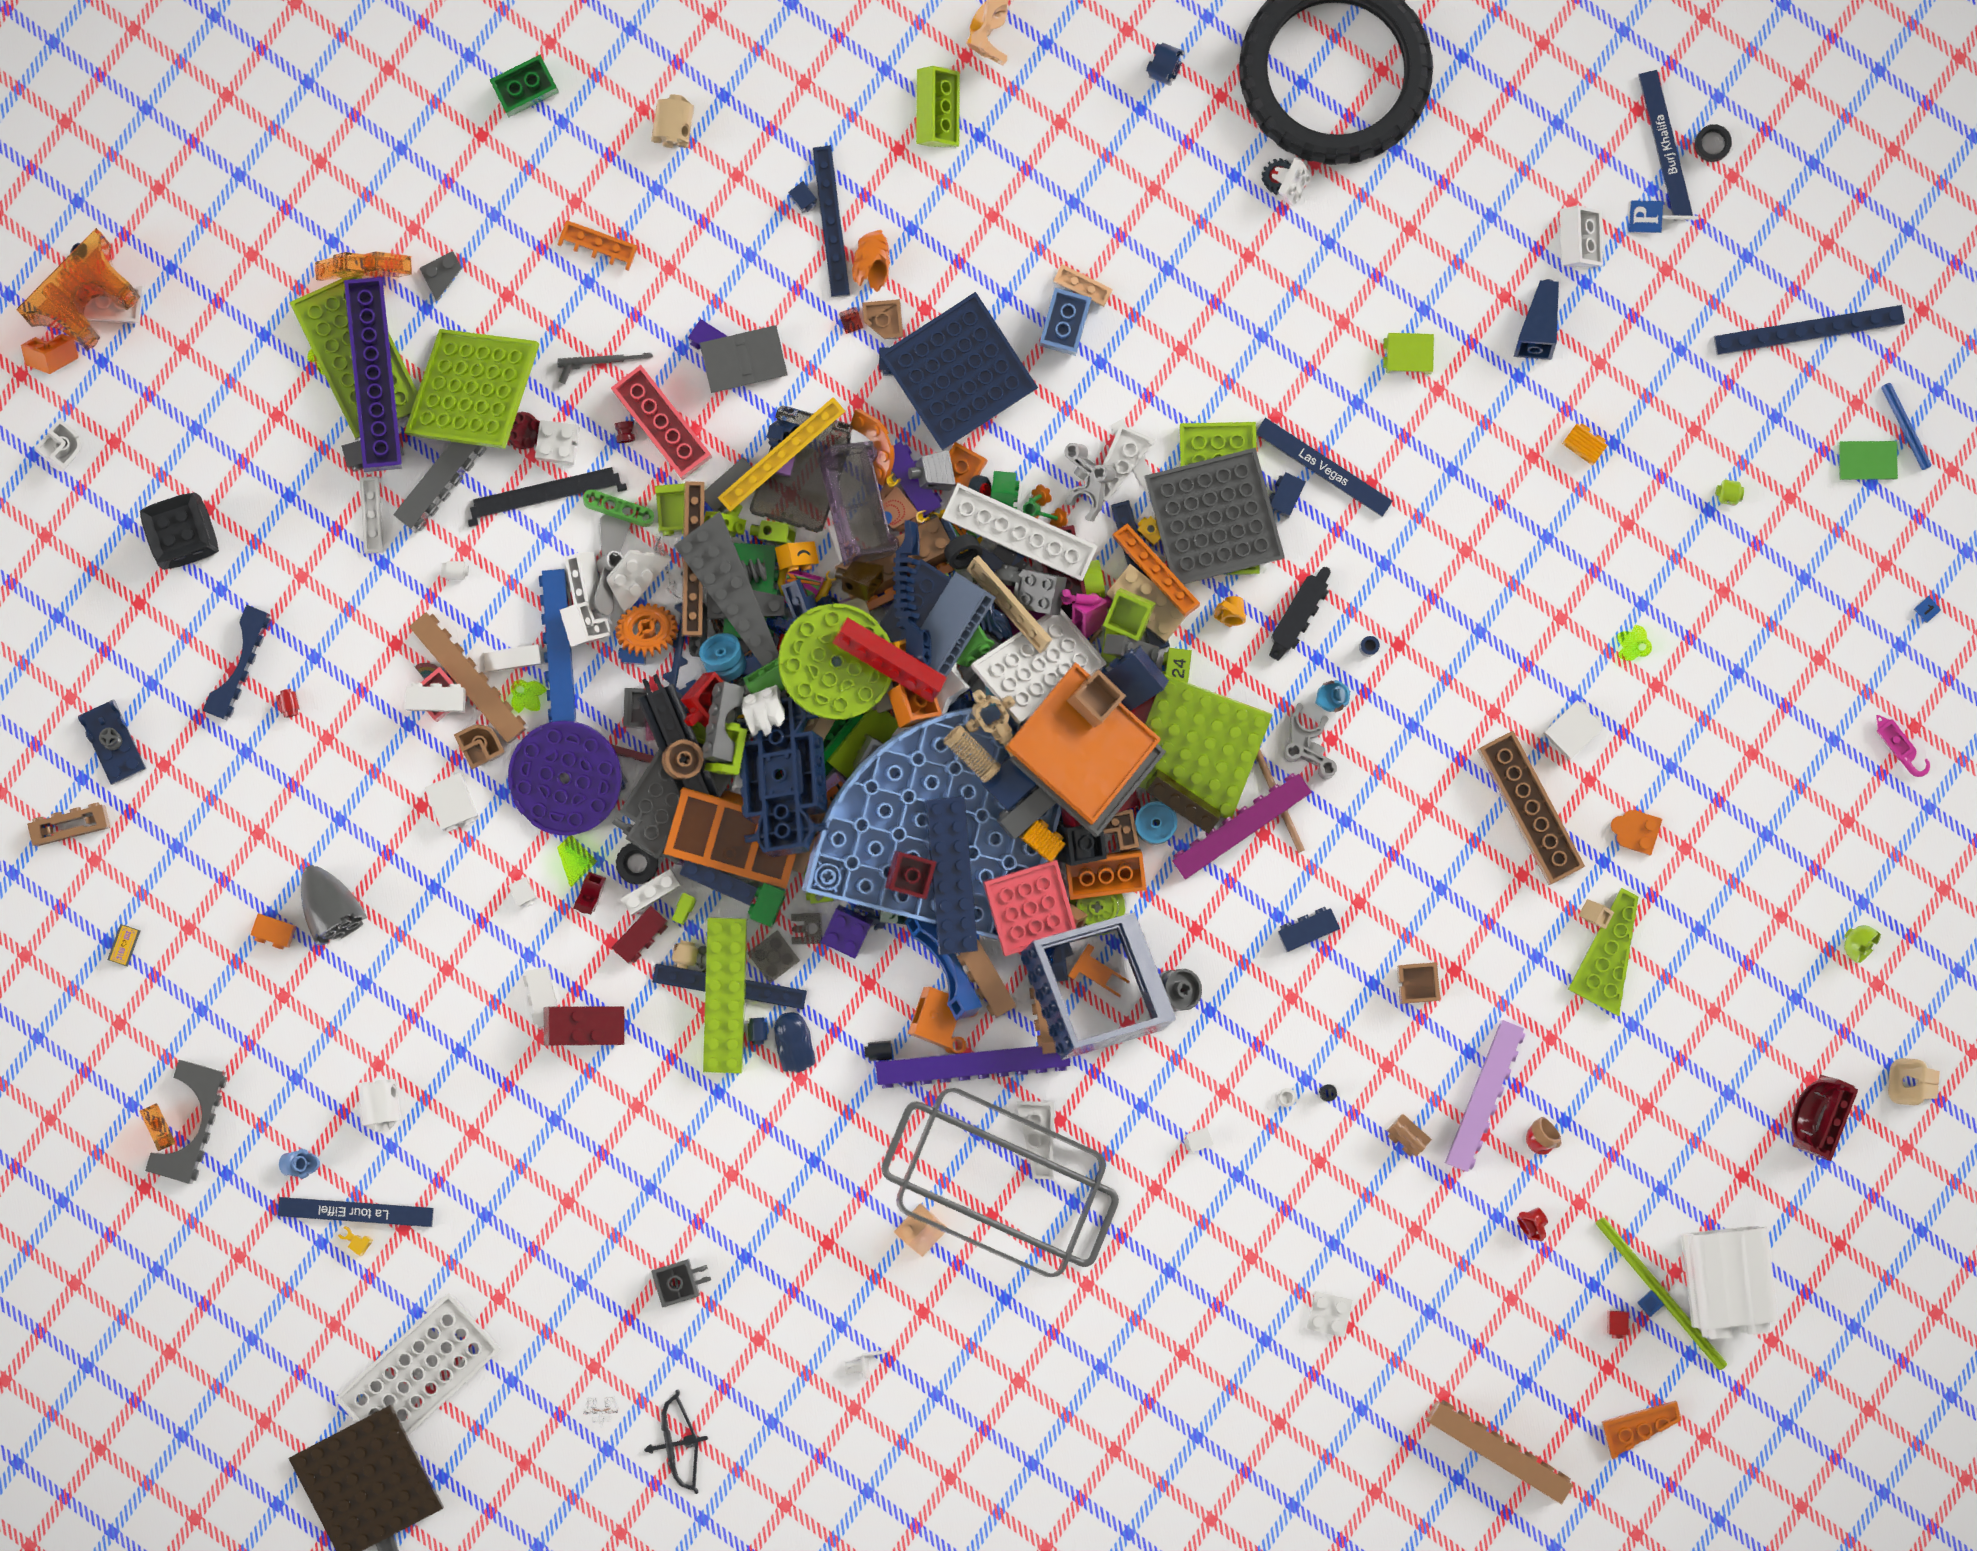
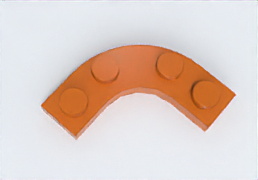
(876, 432)

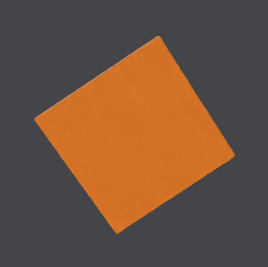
(1076, 759)

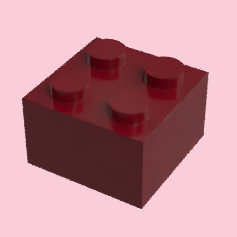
(910, 874)

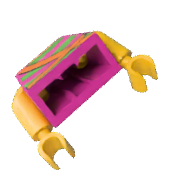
(811, 583)

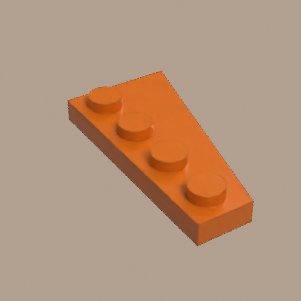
(1630, 1429)

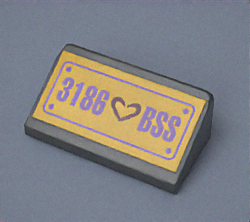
(124, 945)

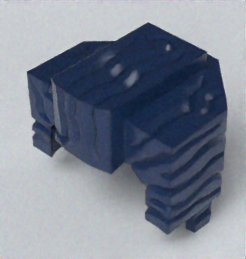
(779, 431)

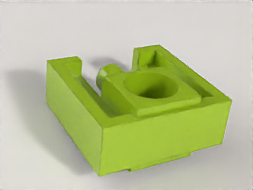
(684, 907)

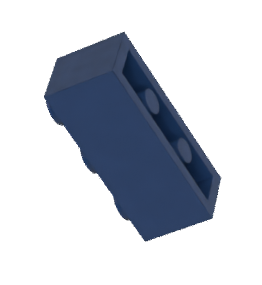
(1308, 929)

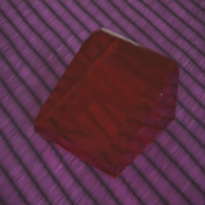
(851, 320)

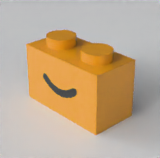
(796, 556)

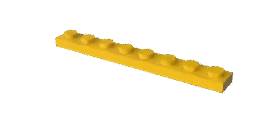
(781, 454)

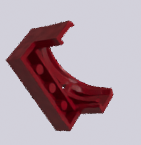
(1808, 1109)

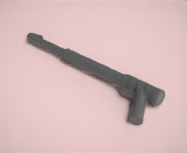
(575, 363)

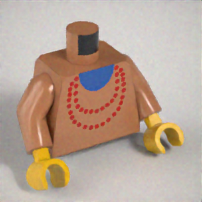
(898, 507)

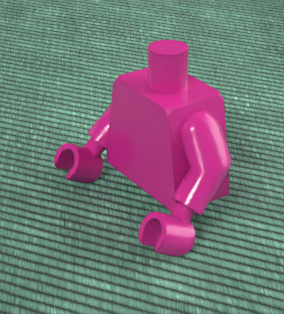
(1087, 611)

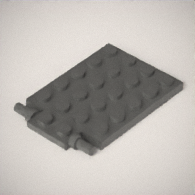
(653, 808)

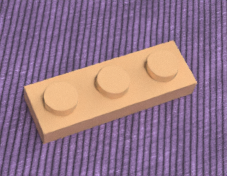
(1082, 285)

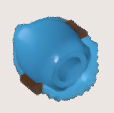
(1333, 696)

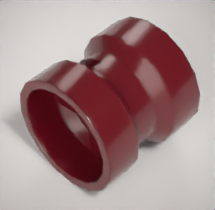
(624, 432)

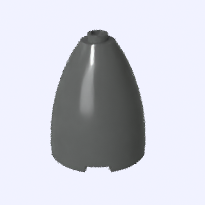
(328, 906)

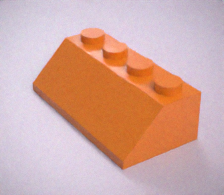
(1115, 875)

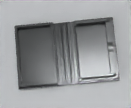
(743, 359)

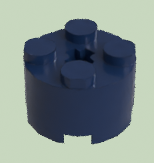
(1165, 63)

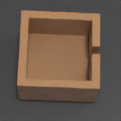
(1096, 698)
(1418, 982)

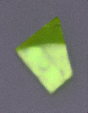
(575, 859)

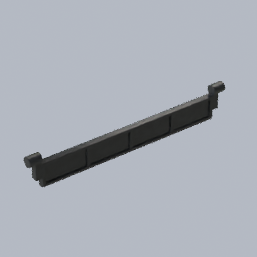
(544, 493)

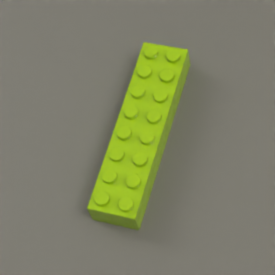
(725, 995)

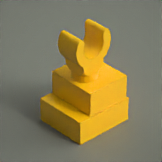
(357, 1243)

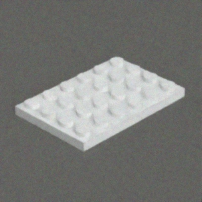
(1029, 676)

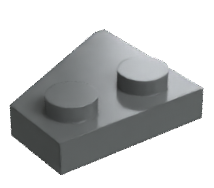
(440, 273)

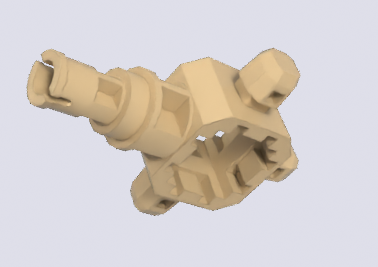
(999, 728)

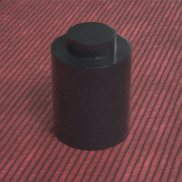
(878, 1050)

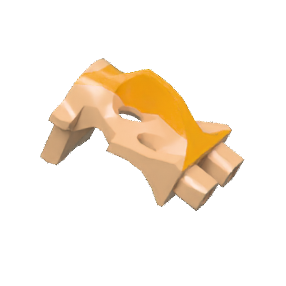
(987, 18)

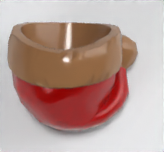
(1542, 1136)

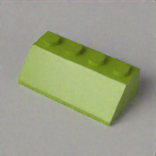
(938, 107)

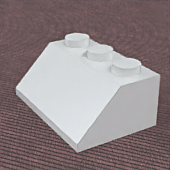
(1581, 237)

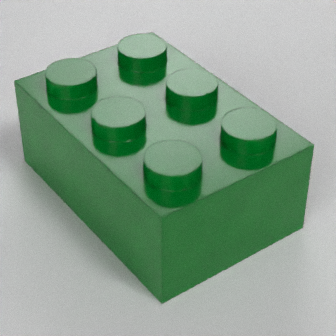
(524, 85)

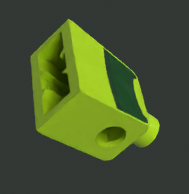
(780, 534)

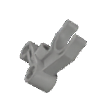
(1091, 475)
(1305, 747)

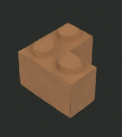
(1124, 825)

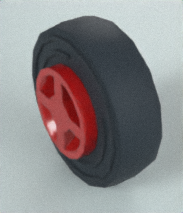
(981, 484)

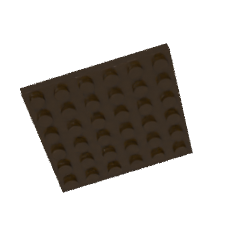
(366, 1482)

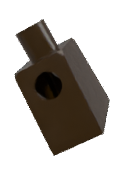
(861, 579)

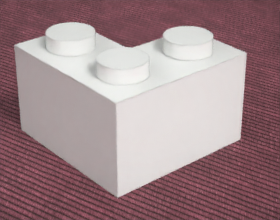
(581, 626)

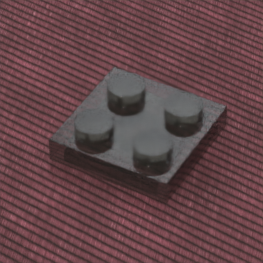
(773, 956)

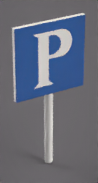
(1648, 216)

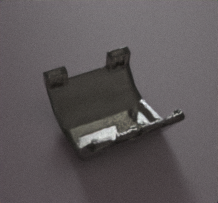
(802, 497)

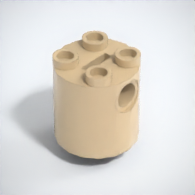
(673, 121)

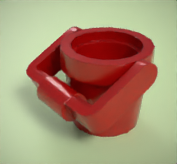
(1533, 1222)

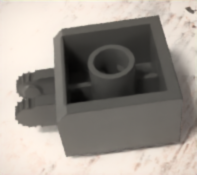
(681, 1271)

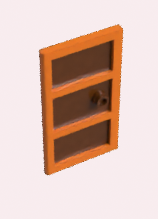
(712, 835)

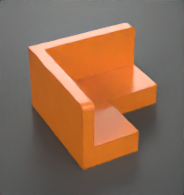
(51, 354)

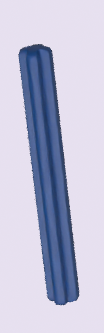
(1906, 426)

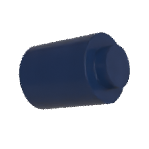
(1369, 646)

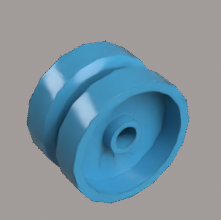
(724, 656)
(1155, 834)

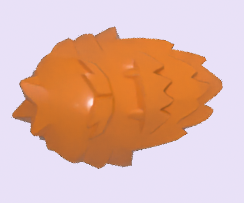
(872, 260)

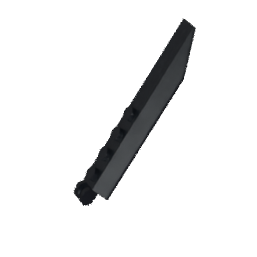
(666, 720)

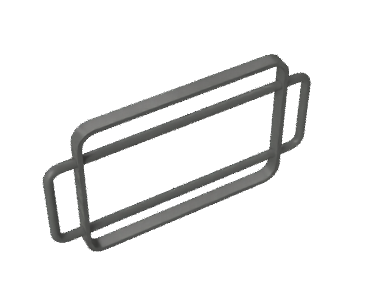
(1094, 1184)

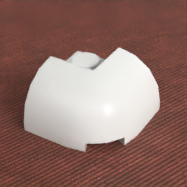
(59, 445)

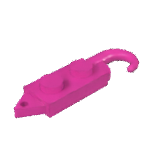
(1899, 745)

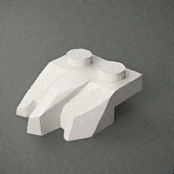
(763, 710)

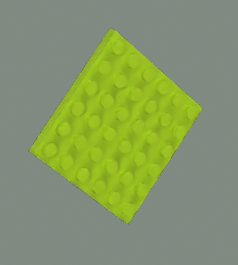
(472, 388)
(1206, 742)

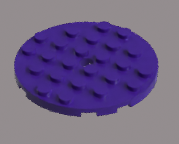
(592, 771)

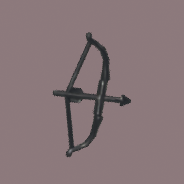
(688, 1441)

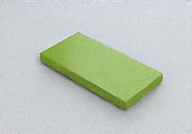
(873, 723)

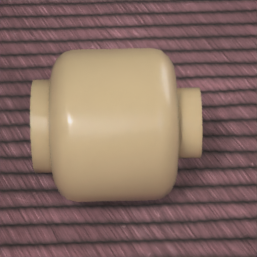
(685, 954)

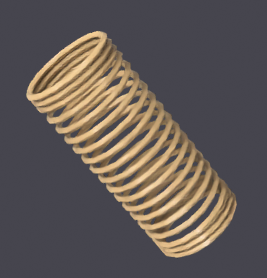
(957, 735)

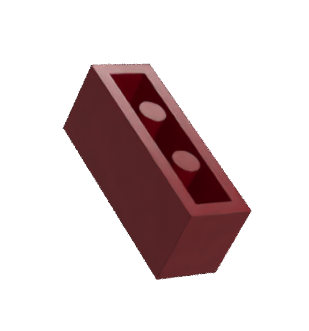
(640, 935)

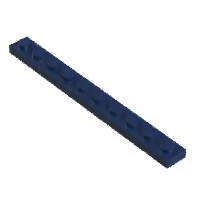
(1809, 330)

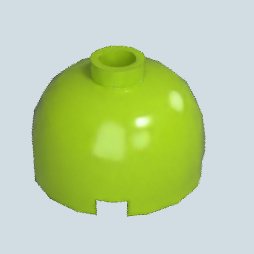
(1860, 941)

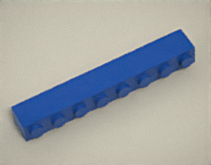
(558, 646)

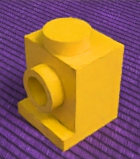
(1151, 537)

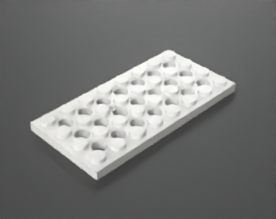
(418, 1360)

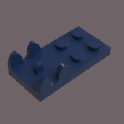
(116, 763)

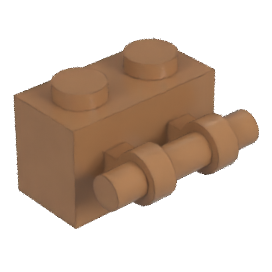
(1408, 1135)

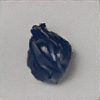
(996, 623)

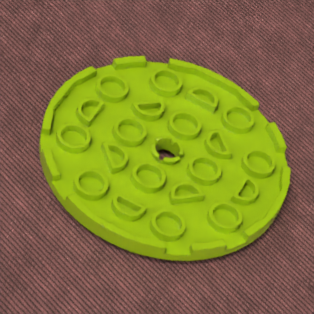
(808, 669)

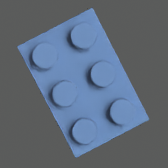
(1065, 321)

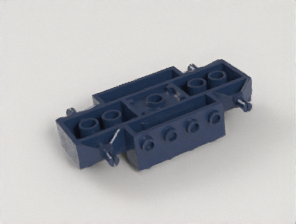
(784, 804)

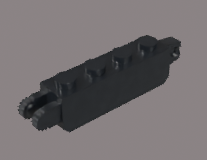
(1298, 613)

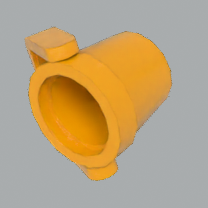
(1233, 611)

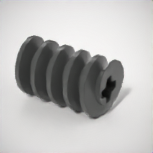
(755, 570)

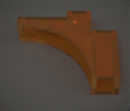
(362, 265)

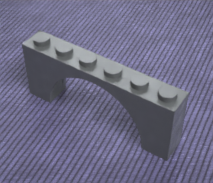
(207, 1086)

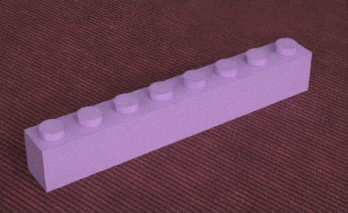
(1484, 1096)

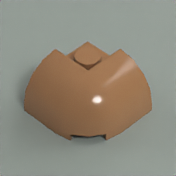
(479, 745)

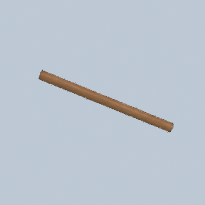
(1285, 815)

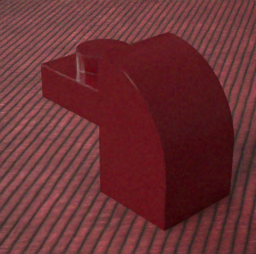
(590, 893)

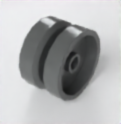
(1182, 988)

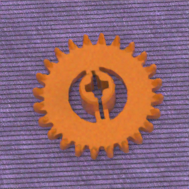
(646, 638)

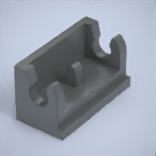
(633, 712)

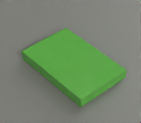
(1868, 460)

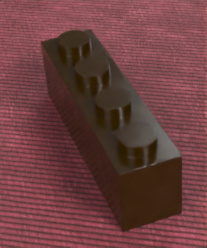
(1183, 801)

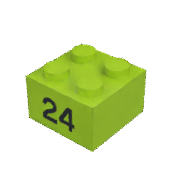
(1177, 663)

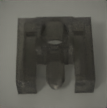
(808, 919)

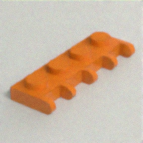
(598, 243)

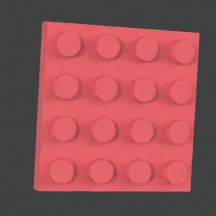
(1029, 906)

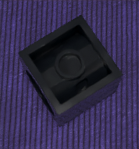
(1080, 845)

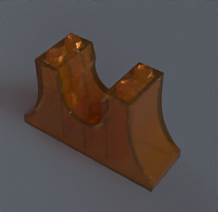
(77, 280)

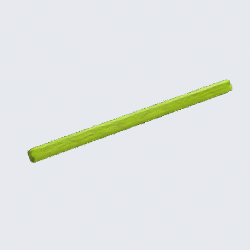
(1661, 1293)

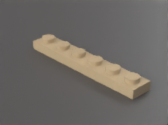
(1009, 604)

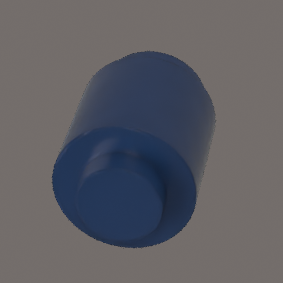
(757, 1030)

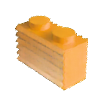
(1584, 443)
(1043, 840)

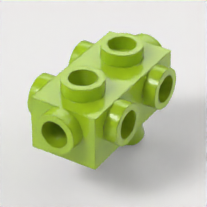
(733, 522)

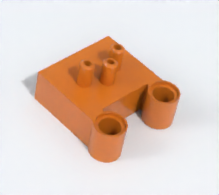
(935, 1021)

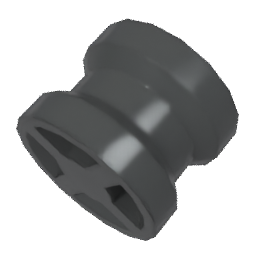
(107, 735)

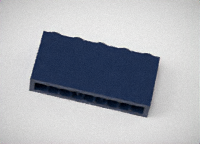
(1135, 677)

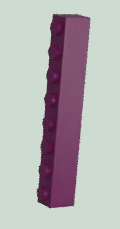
(1242, 826)

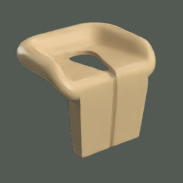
(1925, 1089)

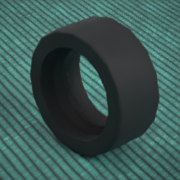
(1727, 143)
(958, 545)

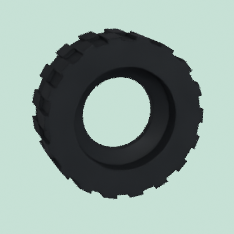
(632, 877)

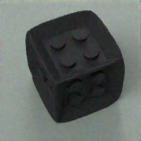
(179, 531)

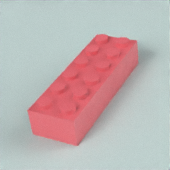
(661, 422)

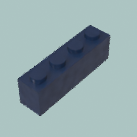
(719, 882)

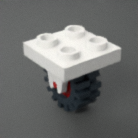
(1286, 179)

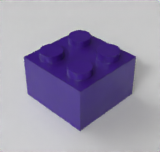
(847, 931)

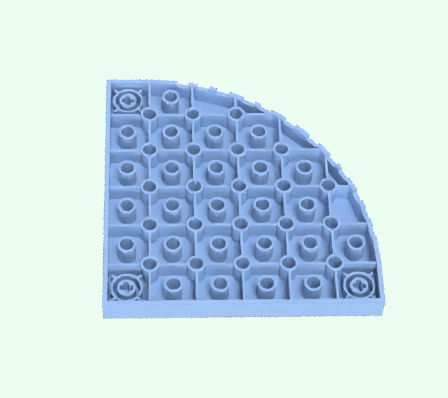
(885, 811)

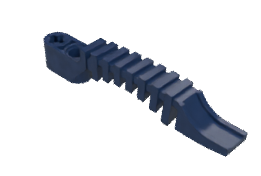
(917, 640)

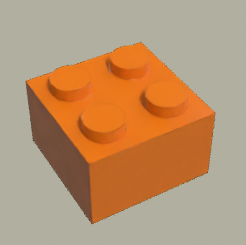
(910, 707)

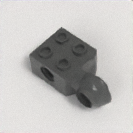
(1034, 589)

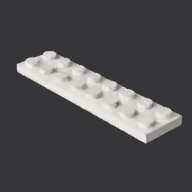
(1019, 532)

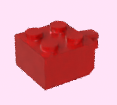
(699, 699)

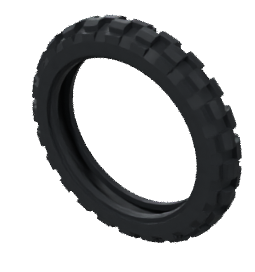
(1336, 148)

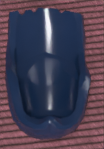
(793, 1042)

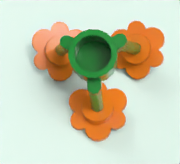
(1040, 498)

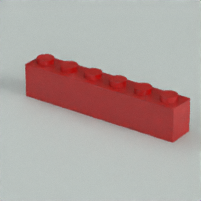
(889, 660)

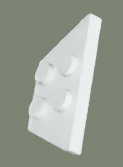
(635, 575)

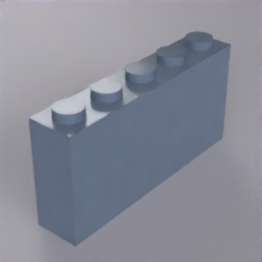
(955, 621)

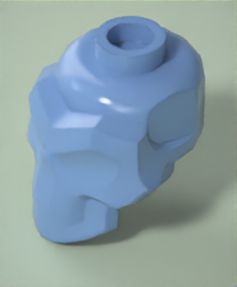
(298, 1163)

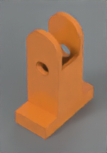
(1094, 970)

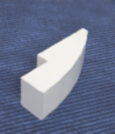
(512, 658)

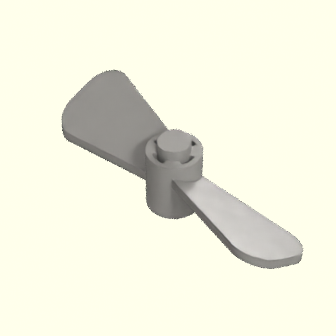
(612, 534)

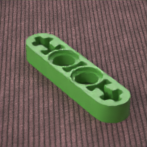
(617, 512)

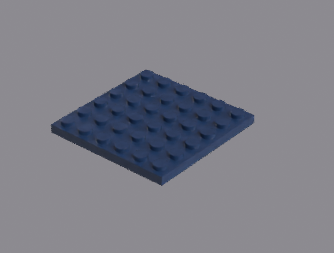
(958, 371)

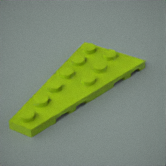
(1606, 961)

